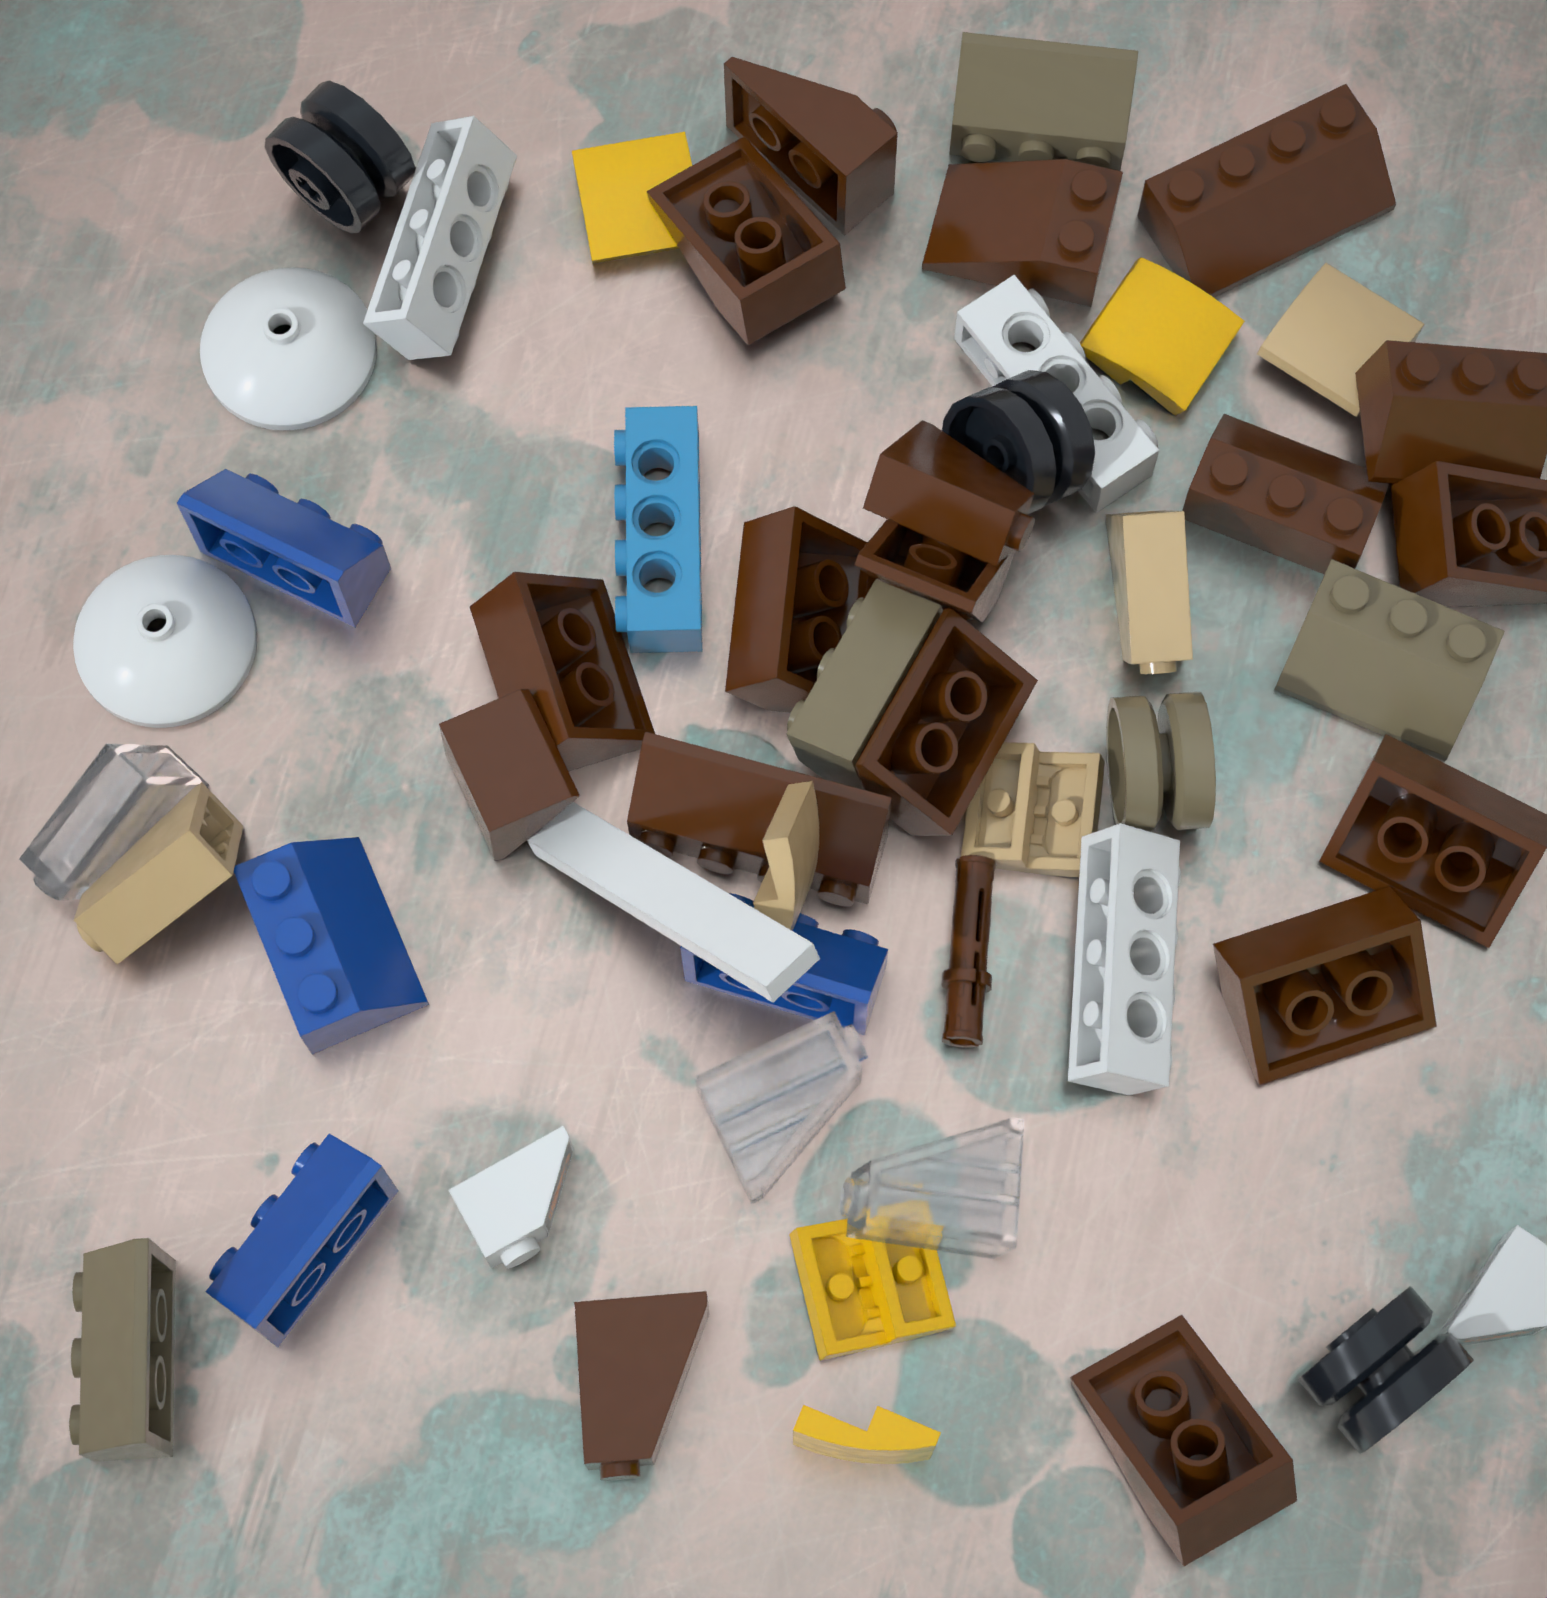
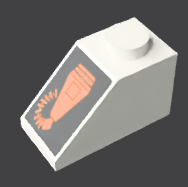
(516, 1199)
(1506, 1294)

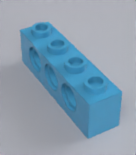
(670, 441)

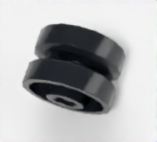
(340, 156)
(1029, 432)
(1385, 1369)

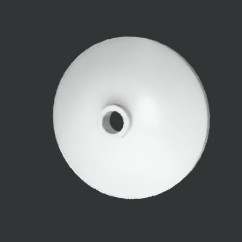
(295, 375)
(182, 668)

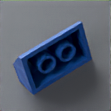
(286, 543)
(330, 939)
(841, 981)
(301, 1237)

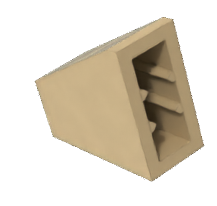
(1151, 588)
(160, 875)

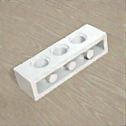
(440, 239)
(1015, 315)
(1124, 960)

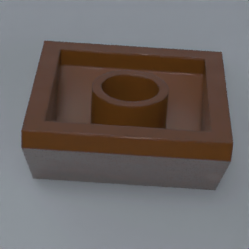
(508, 769)

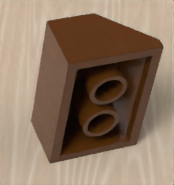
(1452, 408)
(1283, 496)
(790, 605)
(565, 649)
(944, 727)
(1438, 840)
(1327, 984)

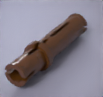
(967, 972)

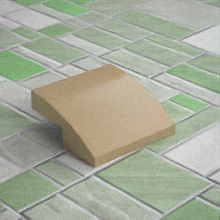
(1333, 333)
(1035, 809)
(791, 854)

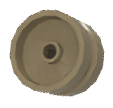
(1161, 761)

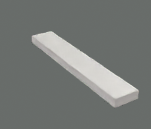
(675, 901)

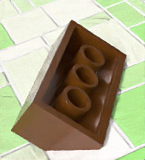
(1269, 193)
(722, 806)

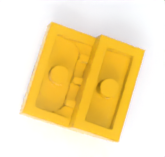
(615, 197)
(1160, 334)
(867, 1290)
(887, 1440)

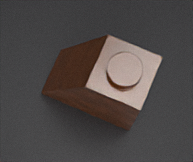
(950, 495)
(632, 1375)

